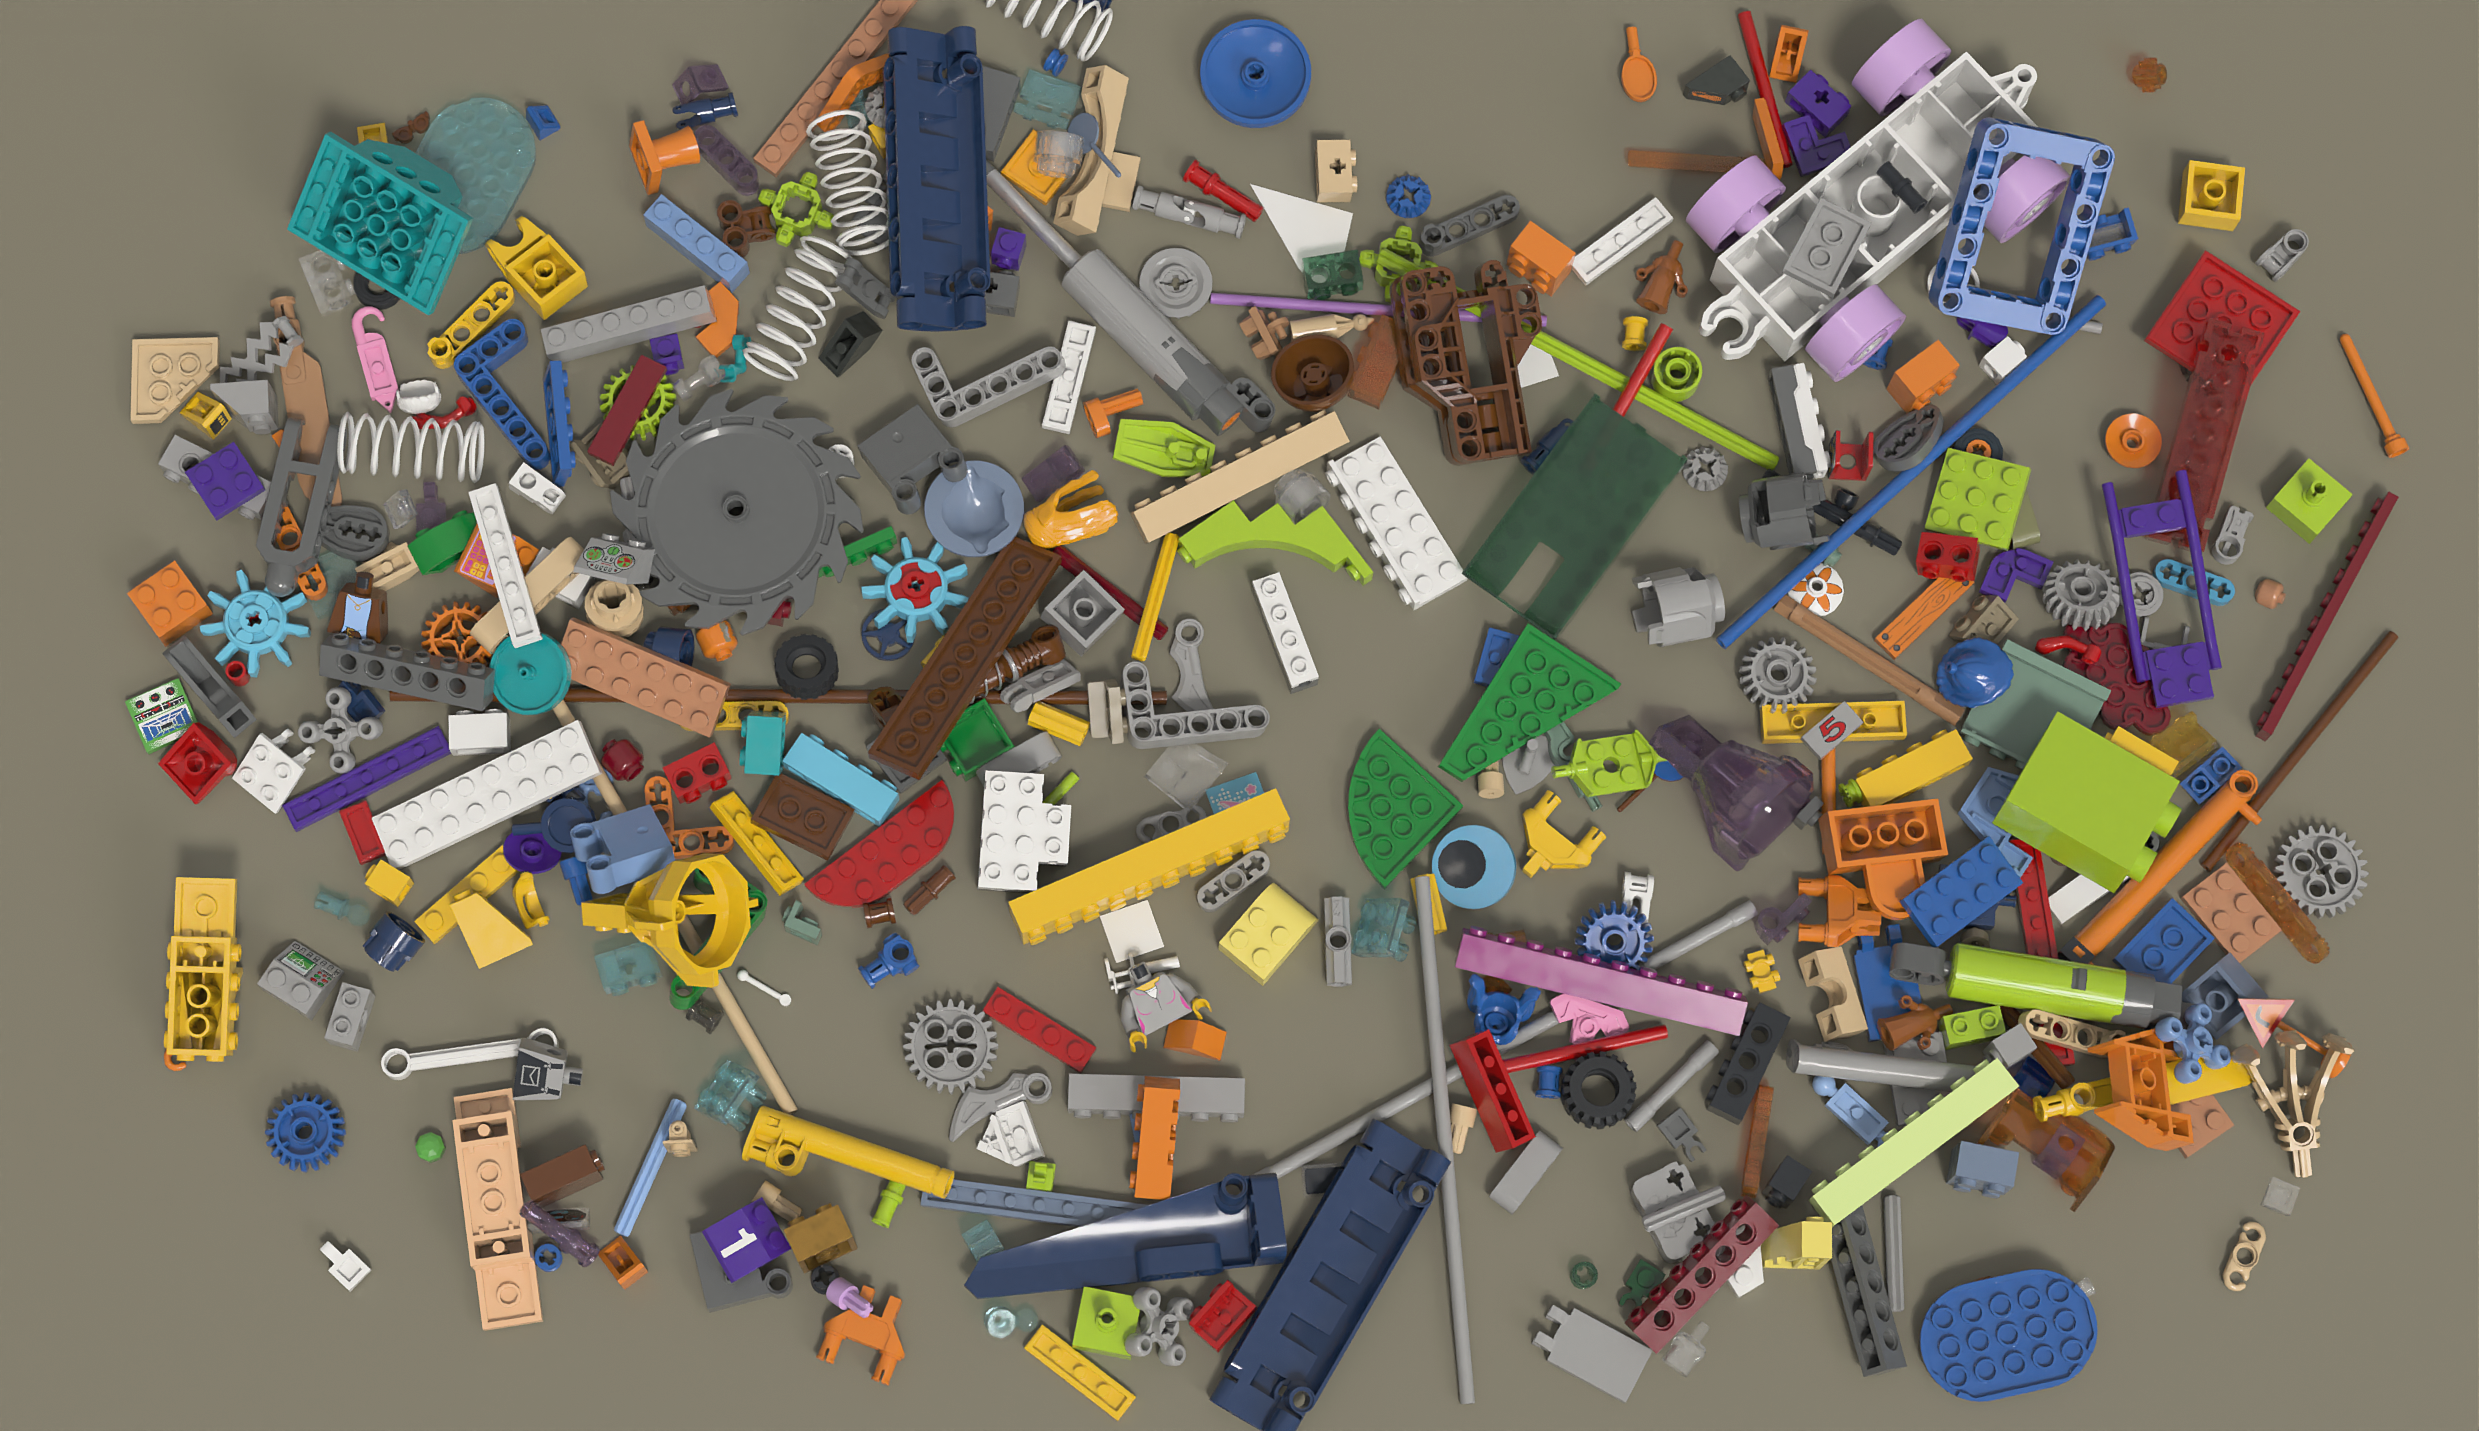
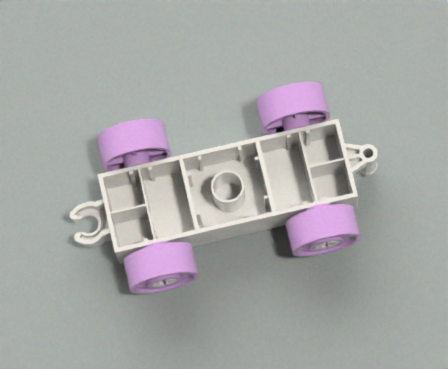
(1924, 142)

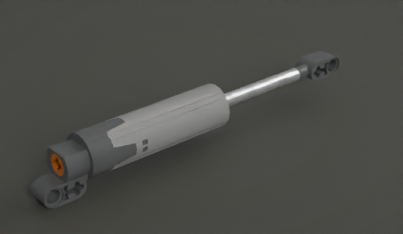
(1144, 329)

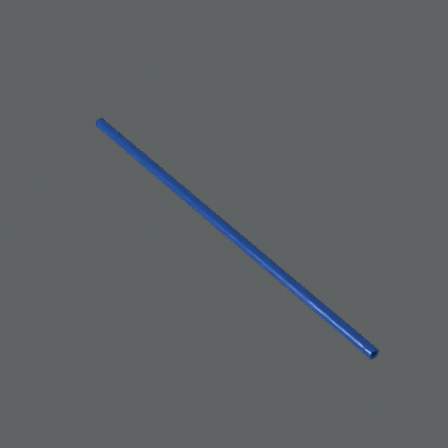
(1905, 477)

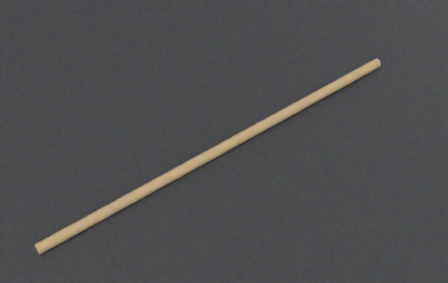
(694, 943)

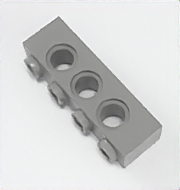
(184, 453)

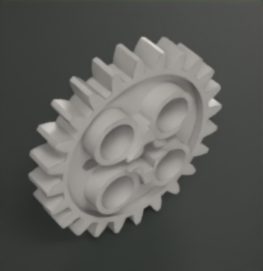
(2343, 860)
(950, 1073)

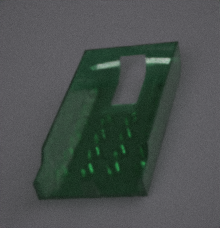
(1561, 515)

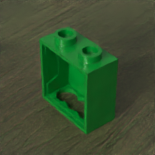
(975, 740)

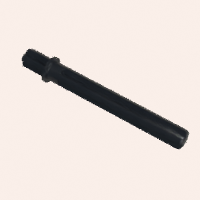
(1868, 532)

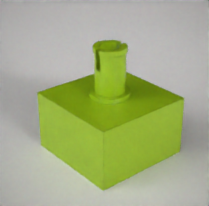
(2309, 501)
(1105, 1322)

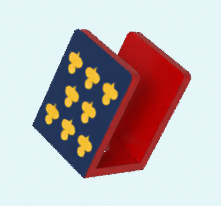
(1862, 454)

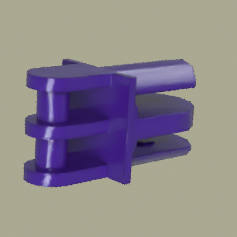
(1986, 333)

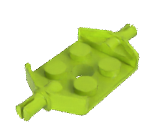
(1629, 752)

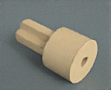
(1491, 782)
(1461, 1119)
(777, 1202)

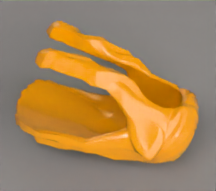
(1054, 525)

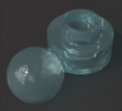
(1025, 1320)

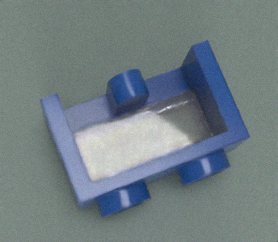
(2112, 233)

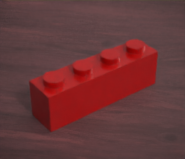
(1492, 1091)

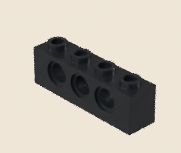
(1773, 1025)

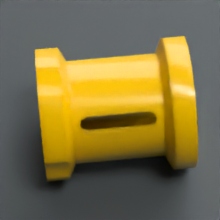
(1634, 333)

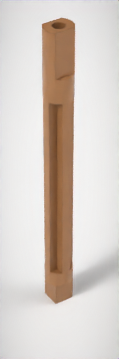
(1869, 660)

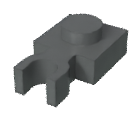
(1679, 1131)

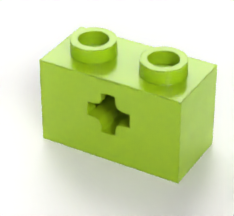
(1971, 1027)

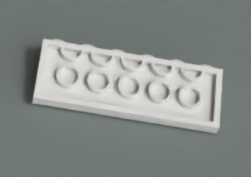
(1395, 523)

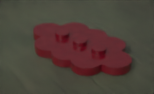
(2129, 700)

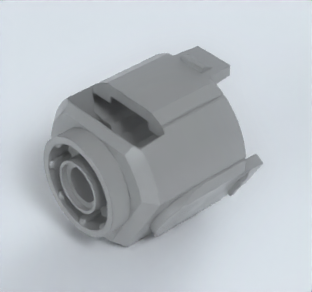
(1678, 606)

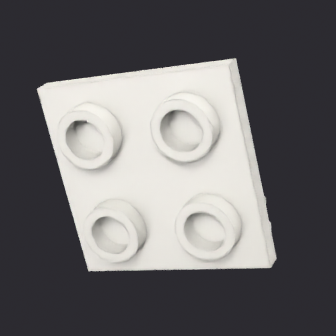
(270, 772)

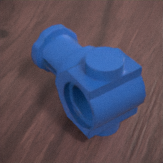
(887, 964)

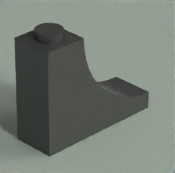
(999, 100)

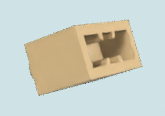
(1332, 186)

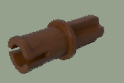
(929, 890)

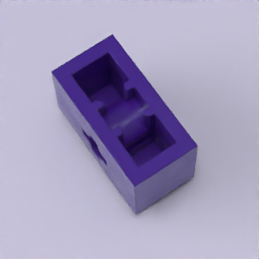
(1826, 114)

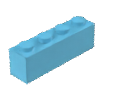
(841, 779)

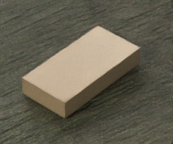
(1120, 190)

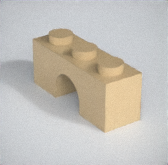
(1830, 972)

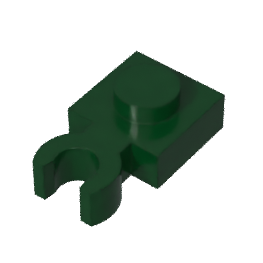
(1641, 1282)

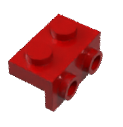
(1221, 1315)

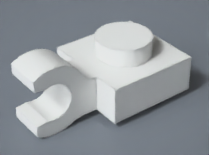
(347, 1267)

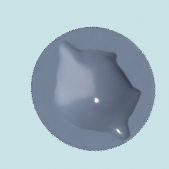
(975, 513)

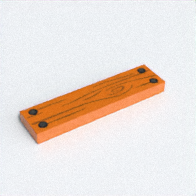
(1920, 615)

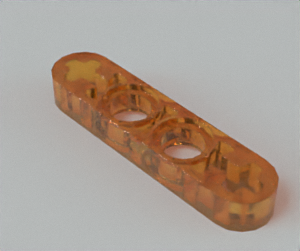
(1757, 1141)

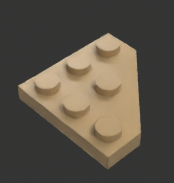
(168, 373)

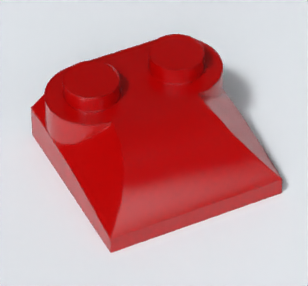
(198, 762)

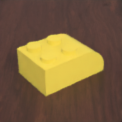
(1267, 933)

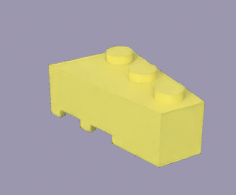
(1799, 1245)

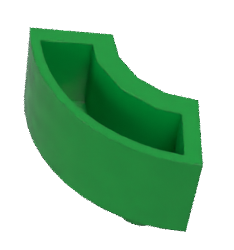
(444, 544)

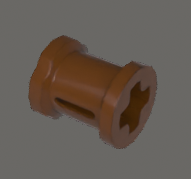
(879, 913)

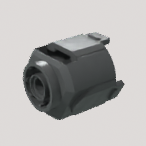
(1781, 511)

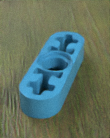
(2176, 568)

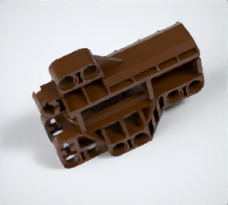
(1450, 388)

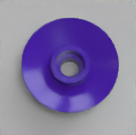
(530, 853)

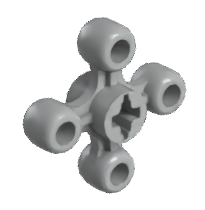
(342, 740)
(1159, 1326)

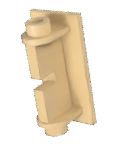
(679, 1140)

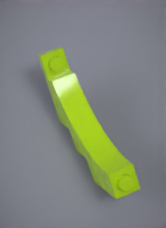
(1312, 537)

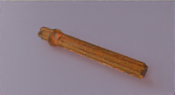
(1683, 161)

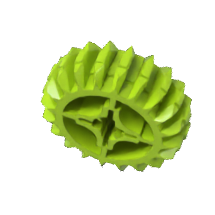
(648, 423)

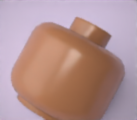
(2270, 593)

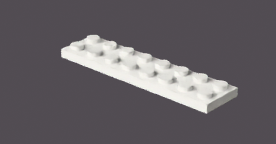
(487, 795)

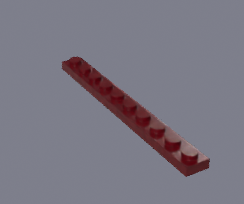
(2319, 625)

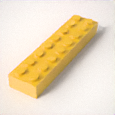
(1880, 721)

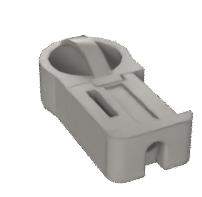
(2232, 532)

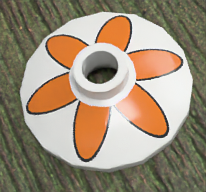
(1821, 601)

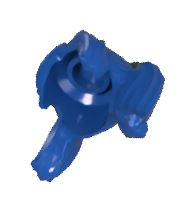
(1499, 1010)

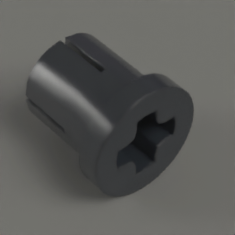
(819, 1287)

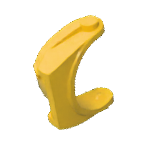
(525, 888)

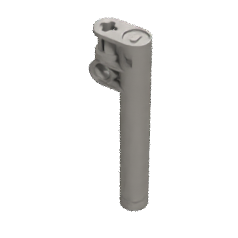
(1841, 1062)

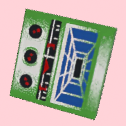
(161, 715)

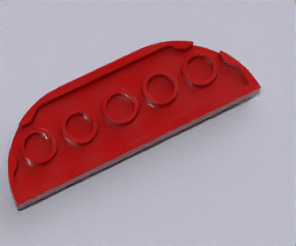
(888, 853)

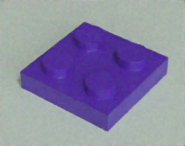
(225, 481)

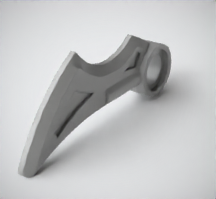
(1191, 691)
(978, 1104)

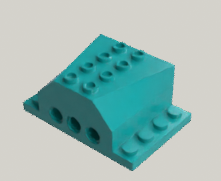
(384, 216)

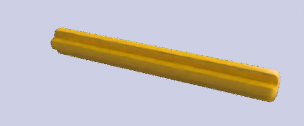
(1155, 597)

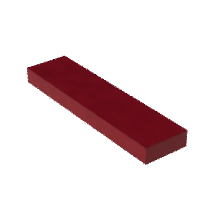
(627, 410)

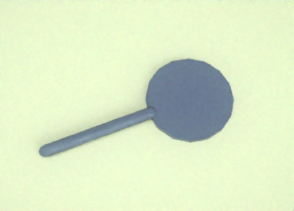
(1088, 128)

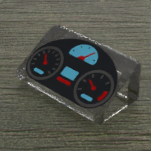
(571, 1218)

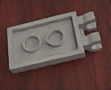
(1594, 1352)

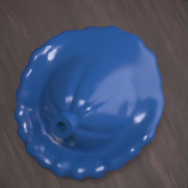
(1974, 673)

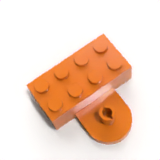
(1887, 846)

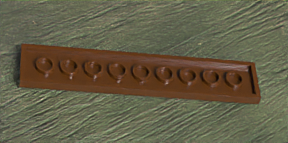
(964, 658)

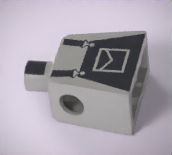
(542, 1071)

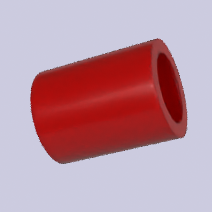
(234, 666)

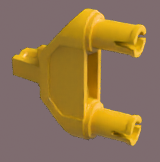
(1550, 848)

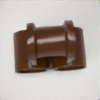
(745, 225)

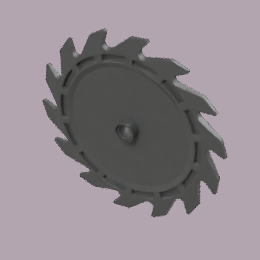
(747, 463)

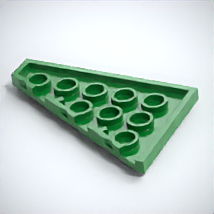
(1528, 696)

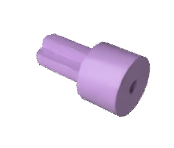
(847, 1296)

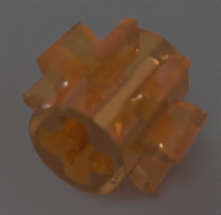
(2149, 75)

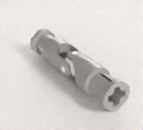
(1184, 210)

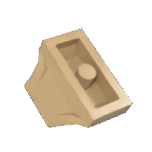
(391, 566)

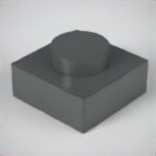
(1809, 814)

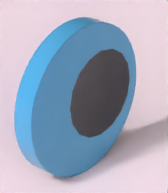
(1474, 867)

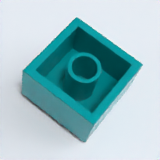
(764, 742)

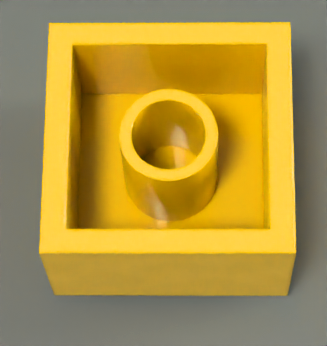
(2211, 195)

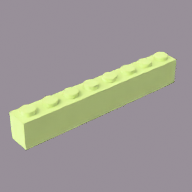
(1914, 1142)

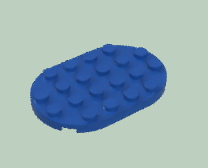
(2008, 1335)

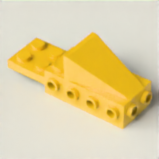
(203, 970)

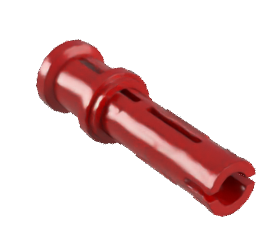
(1212, 185)

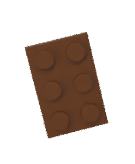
(802, 816)

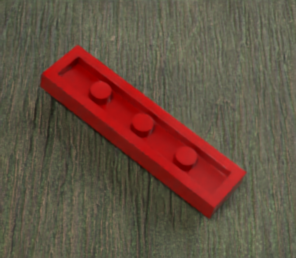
(1039, 1030)

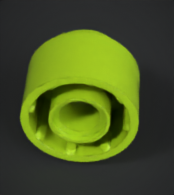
(1676, 359)

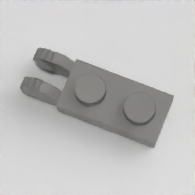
(1039, 685)

